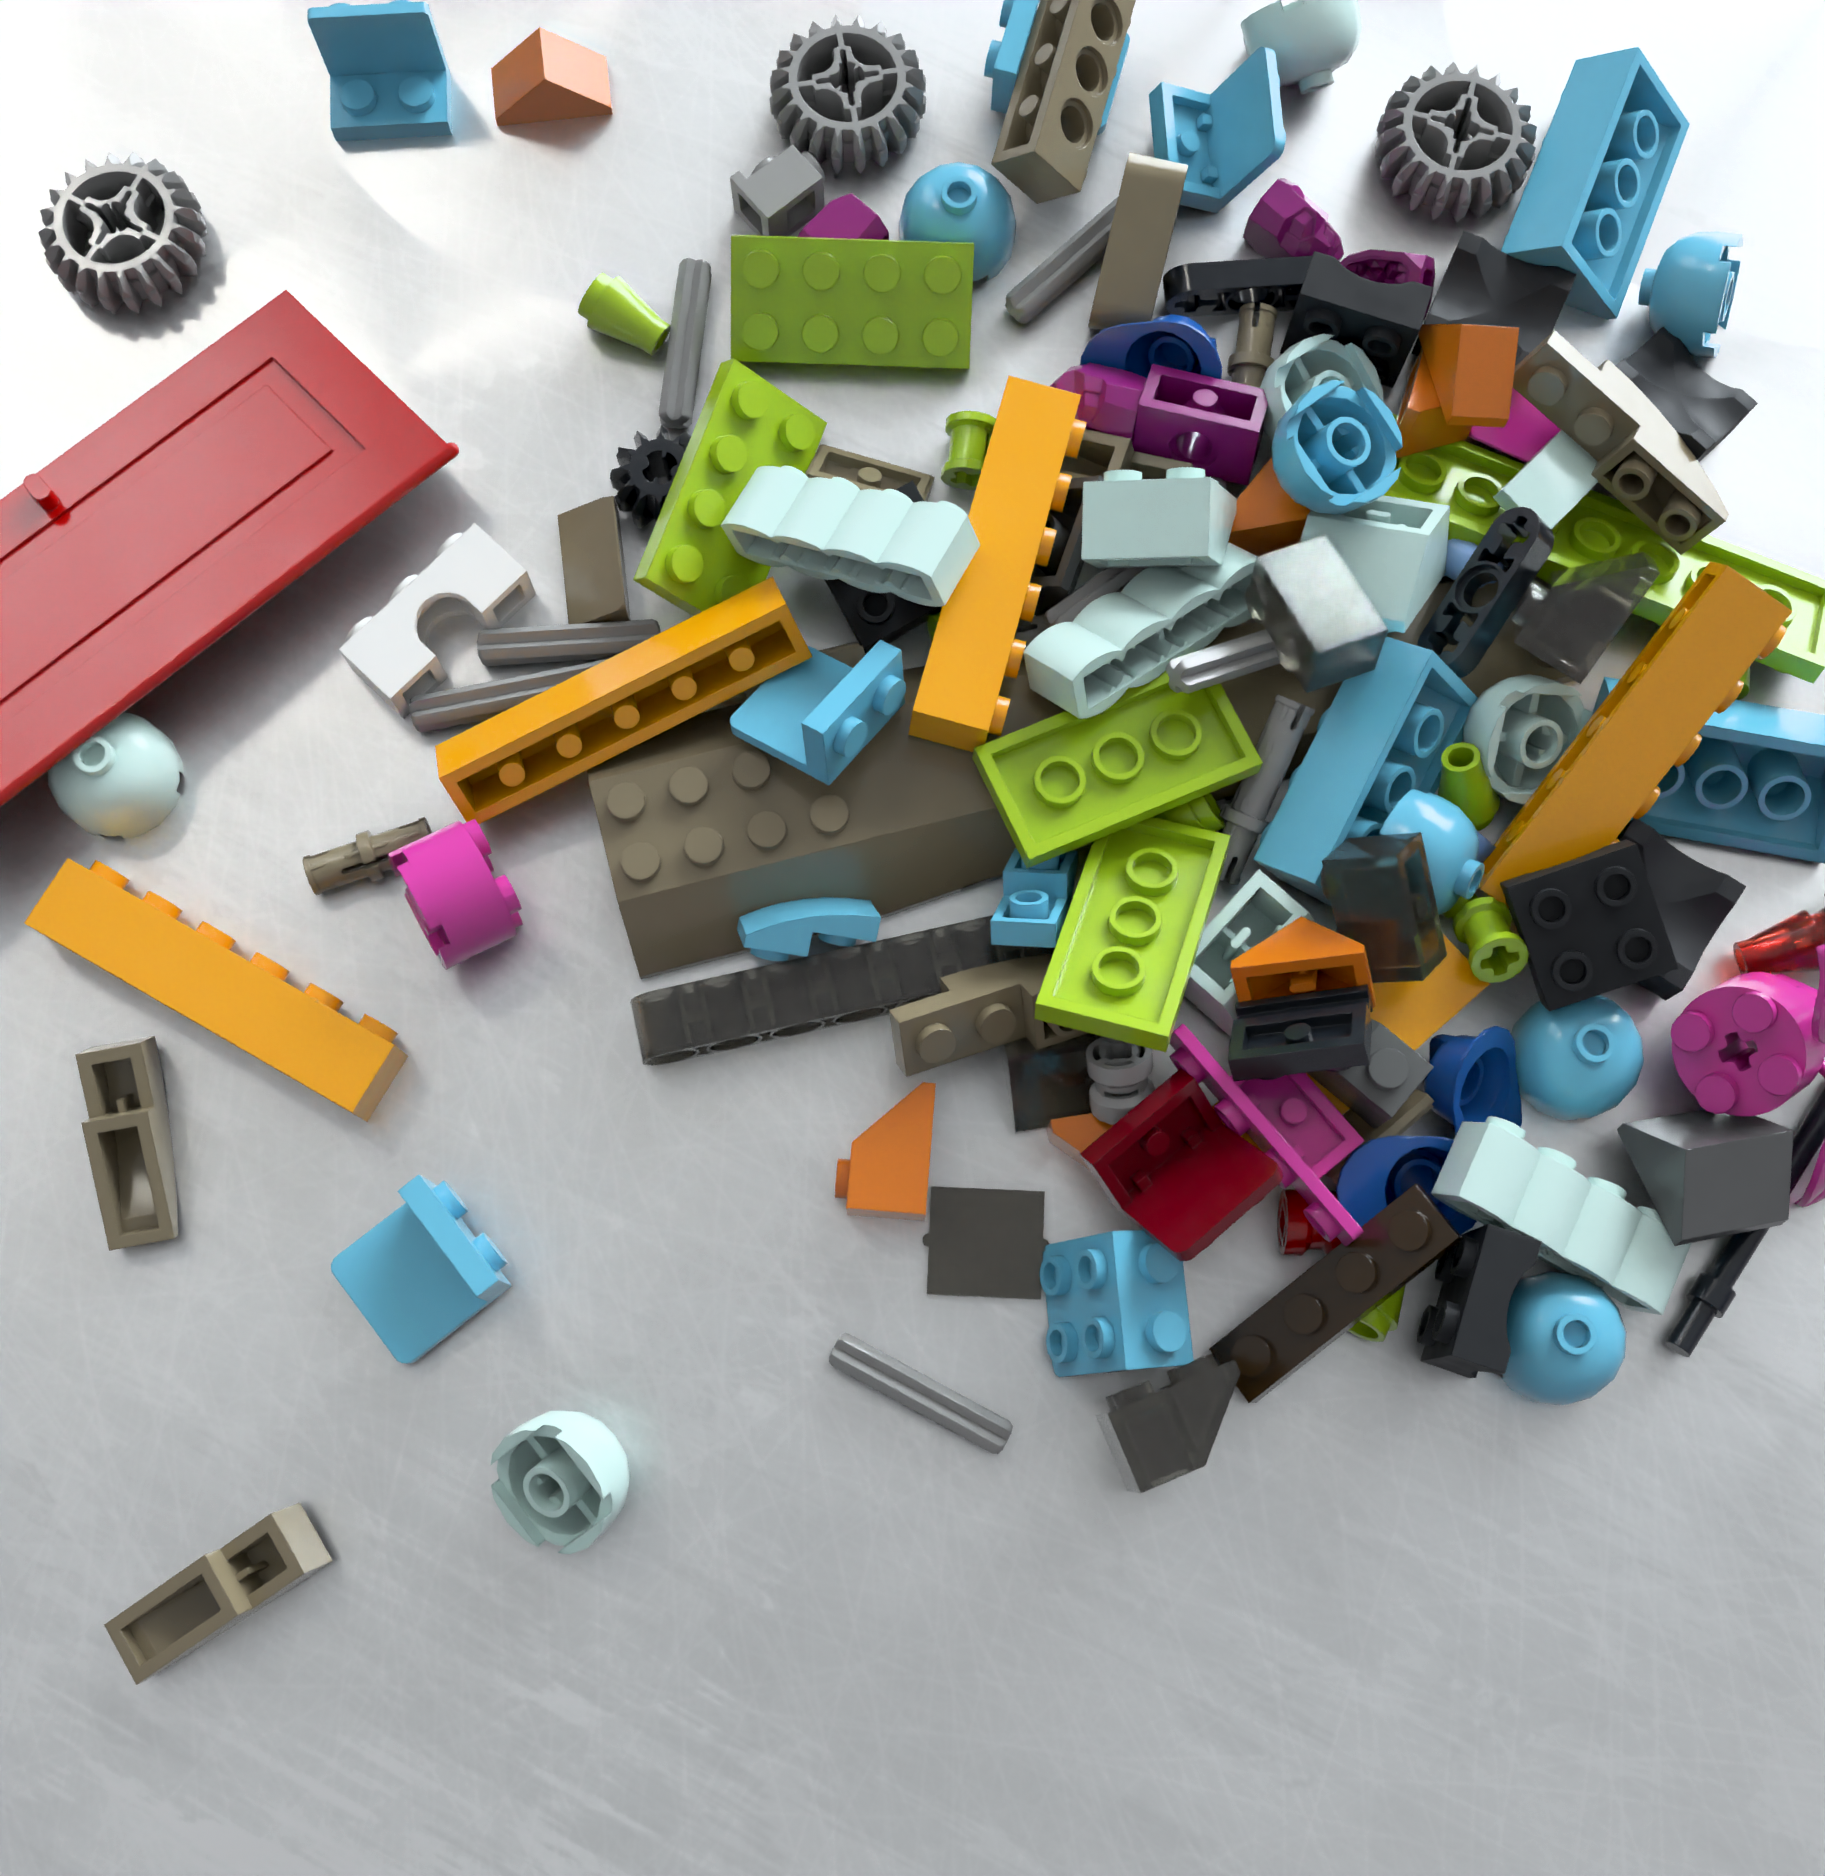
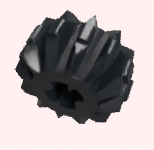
(639, 474)

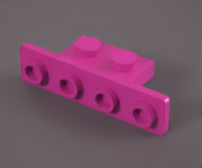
(1288, 1123)

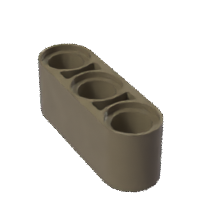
(1138, 241)

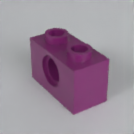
(1201, 422)

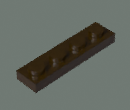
(1337, 1293)

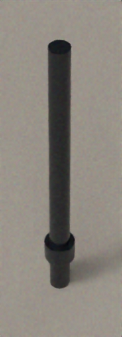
(1713, 1291)

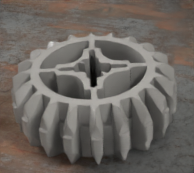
(878, 76)
(1491, 141)
(125, 254)

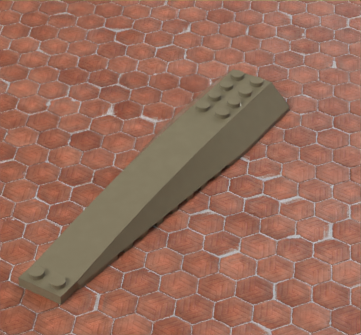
(721, 828)

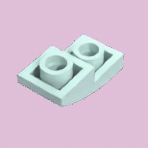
(1551, 480)

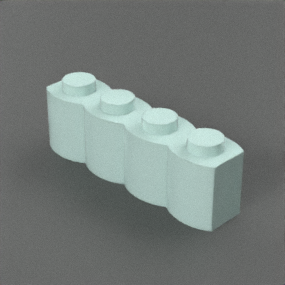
(852, 534)
(1136, 632)
(1579, 1220)

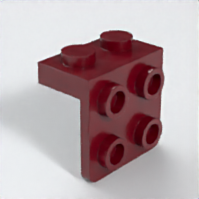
(1180, 1168)

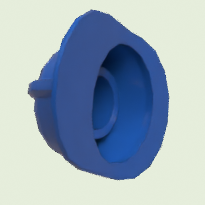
(1165, 341)
(1474, 1077)
(1388, 1168)

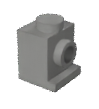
(780, 193)

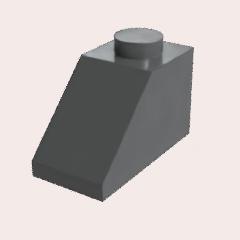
(1383, 1086)

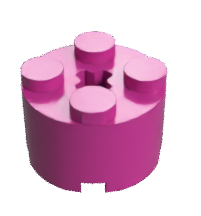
(456, 893)
(1719, 1064)

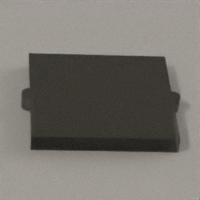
(985, 1243)

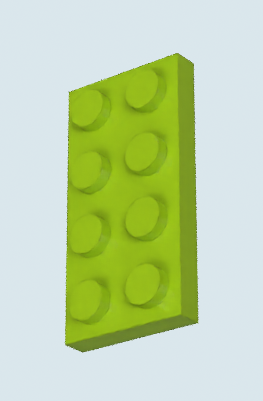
(851, 301)
(738, 430)
(1105, 772)
(1133, 932)

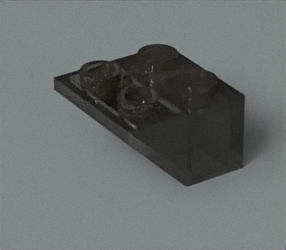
(1168, 1429)

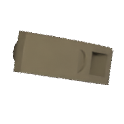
(1634, 444)
(975, 1014)

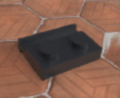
(1301, 1033)

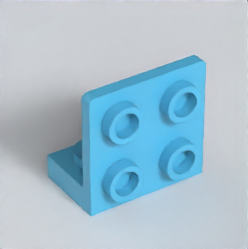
(383, 70)

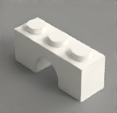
(465, 579)

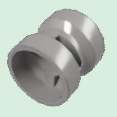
(1119, 1077)

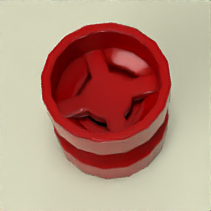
(1294, 1230)

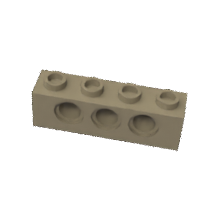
(1061, 95)

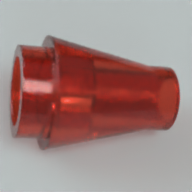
(1784, 946)

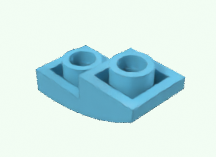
(1034, 901)
(789, 926)

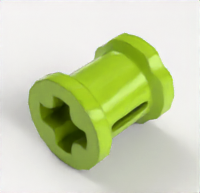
(968, 446)
(1494, 949)

